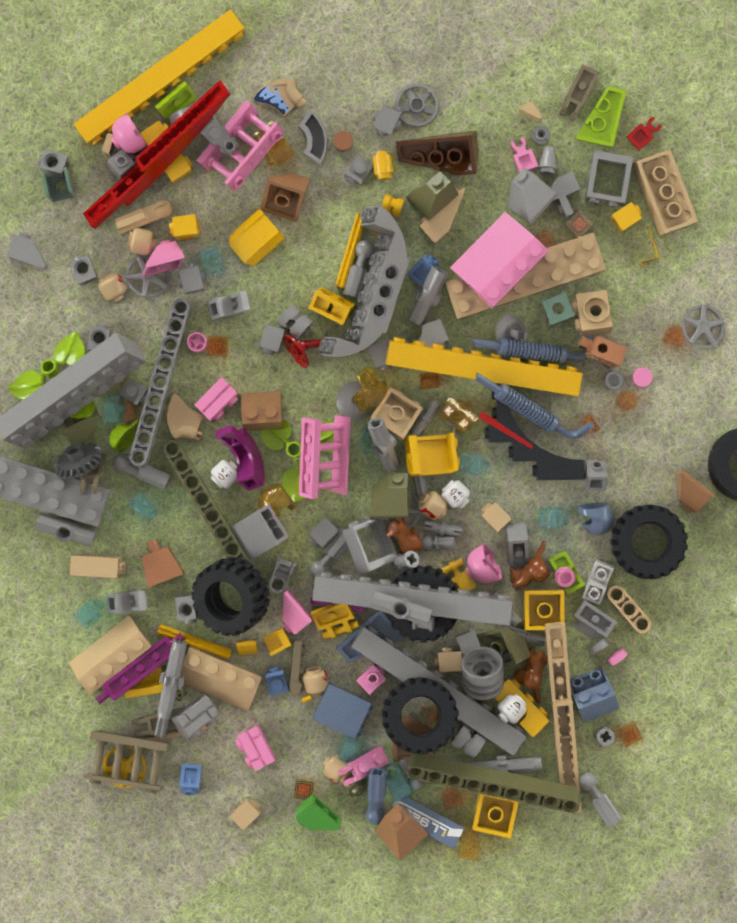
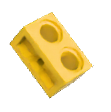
(185, 227)
(331, 305)

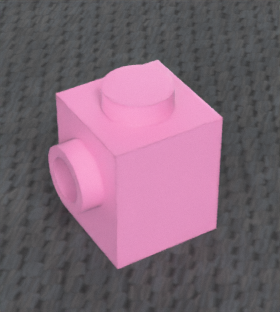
(372, 678)

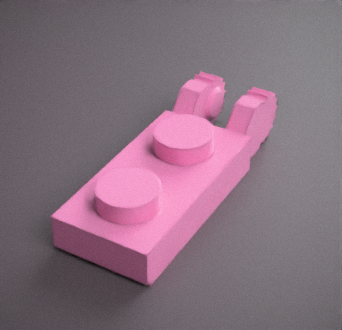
(362, 765)

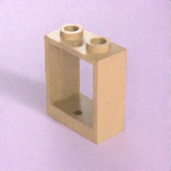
(97, 566)

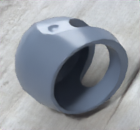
(601, 518)

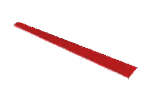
(483, 416)

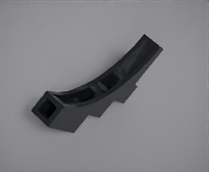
(547, 464)

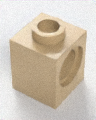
(495, 516)
(245, 813)

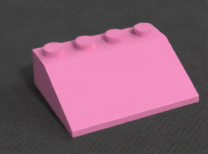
(499, 259)

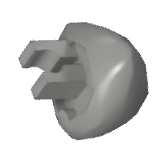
(510, 328)

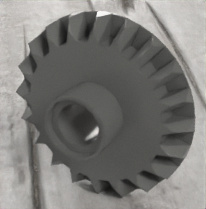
(78, 460)

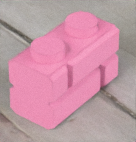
(217, 399)
(256, 747)

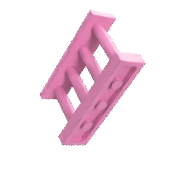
(236, 125)
(311, 454)

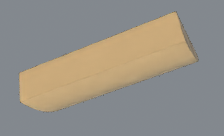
(664, 192)

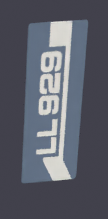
(433, 822)

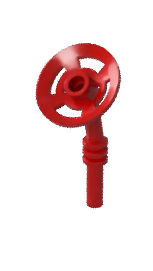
(299, 349)

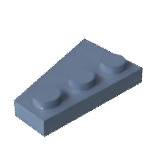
(379, 622)

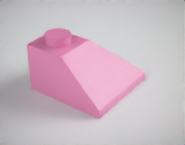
(165, 258)
(294, 614)

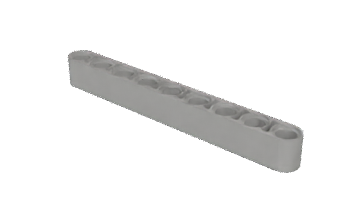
(160, 373)

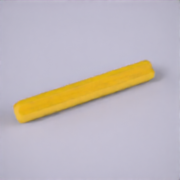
(350, 252)
(196, 642)

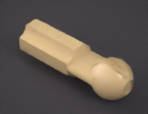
(143, 216)

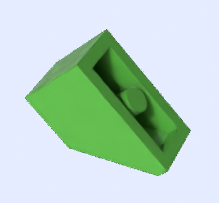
(317, 815)

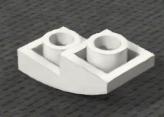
(597, 581)

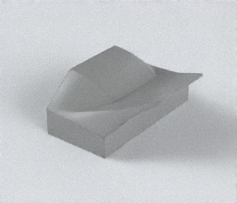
(592, 621)

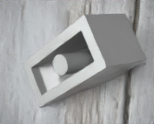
(26, 251)
(517, 545)

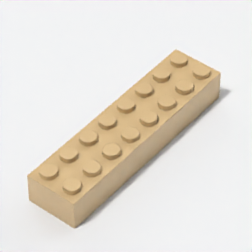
(560, 266)

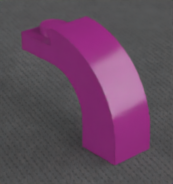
(247, 456)

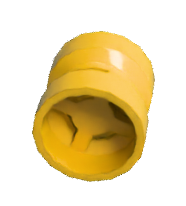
(393, 205)

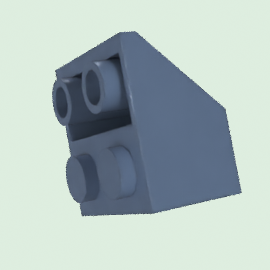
(593, 694)

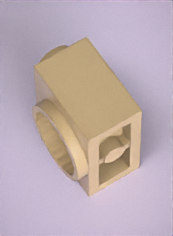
(586, 322)

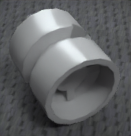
(288, 319)
(468, 740)

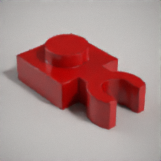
(642, 135)

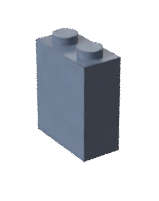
(343, 711)

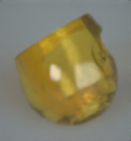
(276, 497)

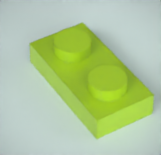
(176, 100)

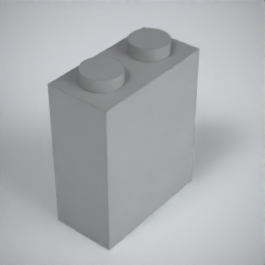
(259, 532)

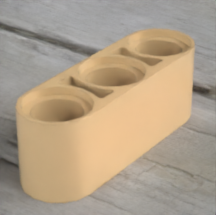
(637, 613)

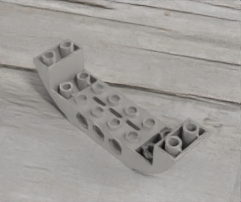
(380, 287)

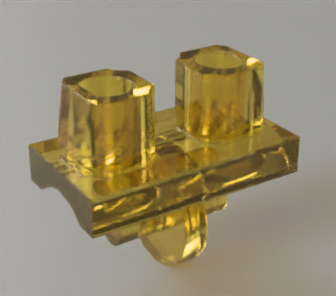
(460, 412)

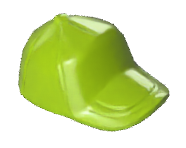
(123, 436)

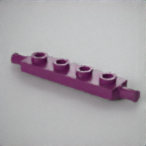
(138, 669)

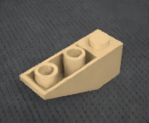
(440, 224)

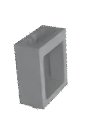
(612, 159)
(384, 543)

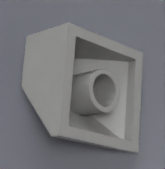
(529, 196)

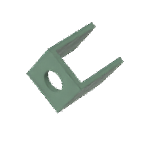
(50, 186)
(553, 318)

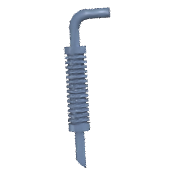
(531, 350)
(530, 409)

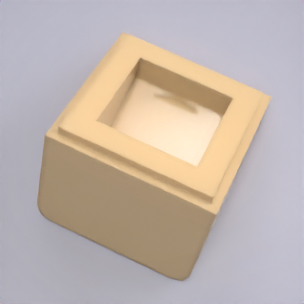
(531, 111)

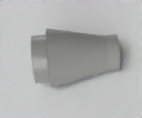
(547, 165)

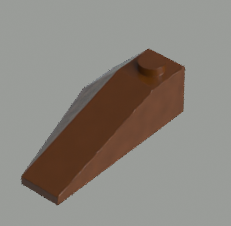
(446, 152)

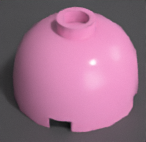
(127, 135)
(482, 565)

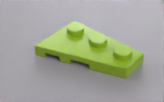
(604, 119)

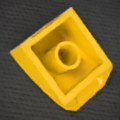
(255, 238)

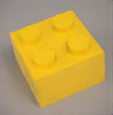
(542, 608)
(494, 815)

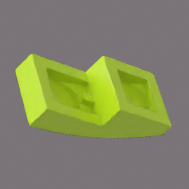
(564, 560)

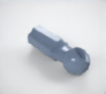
(376, 795)

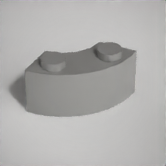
(316, 138)

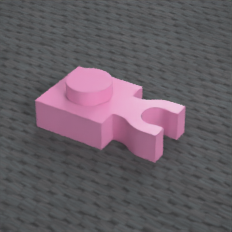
(523, 157)

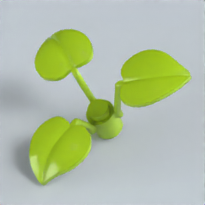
(67, 351)
(276, 439)

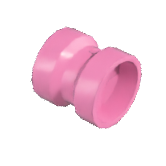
(197, 342)

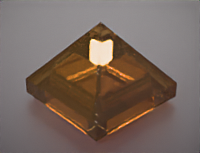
(217, 346)
(429, 380)
(588, 418)

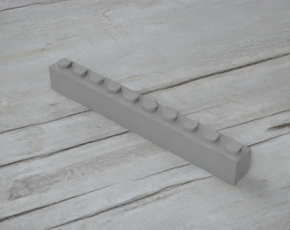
(443, 601)
(471, 712)

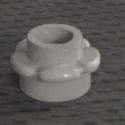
(541, 140)

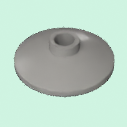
(345, 403)

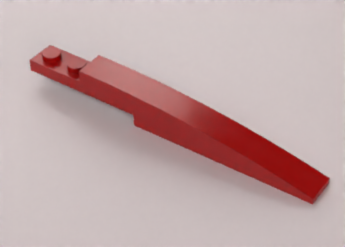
(158, 155)

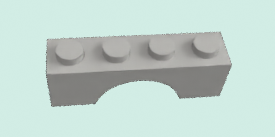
(431, 333)

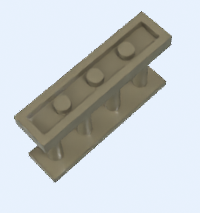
(139, 745)

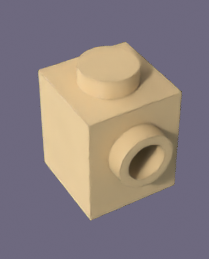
(448, 660)

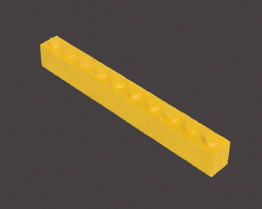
(161, 76)
(493, 367)

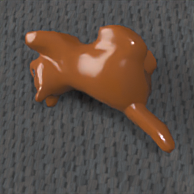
(407, 538)
(533, 570)
(532, 673)

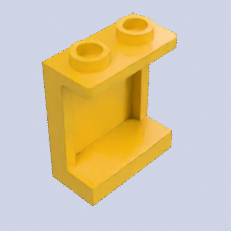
(431, 455)

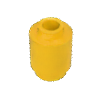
(383, 165)

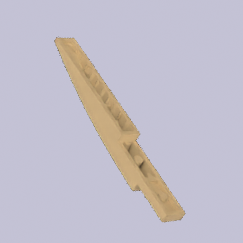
(562, 705)

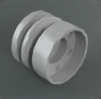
(482, 673)

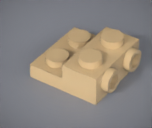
(398, 412)

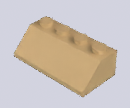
(110, 654)
(220, 678)

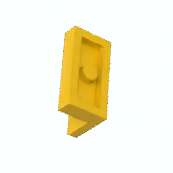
(147, 686)

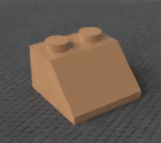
(261, 411)

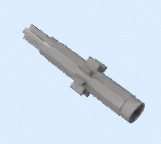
(171, 682)
(512, 765)

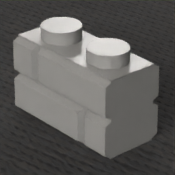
(195, 716)

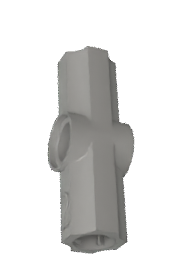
(428, 295)
(384, 445)
(76, 533)
(388, 604)

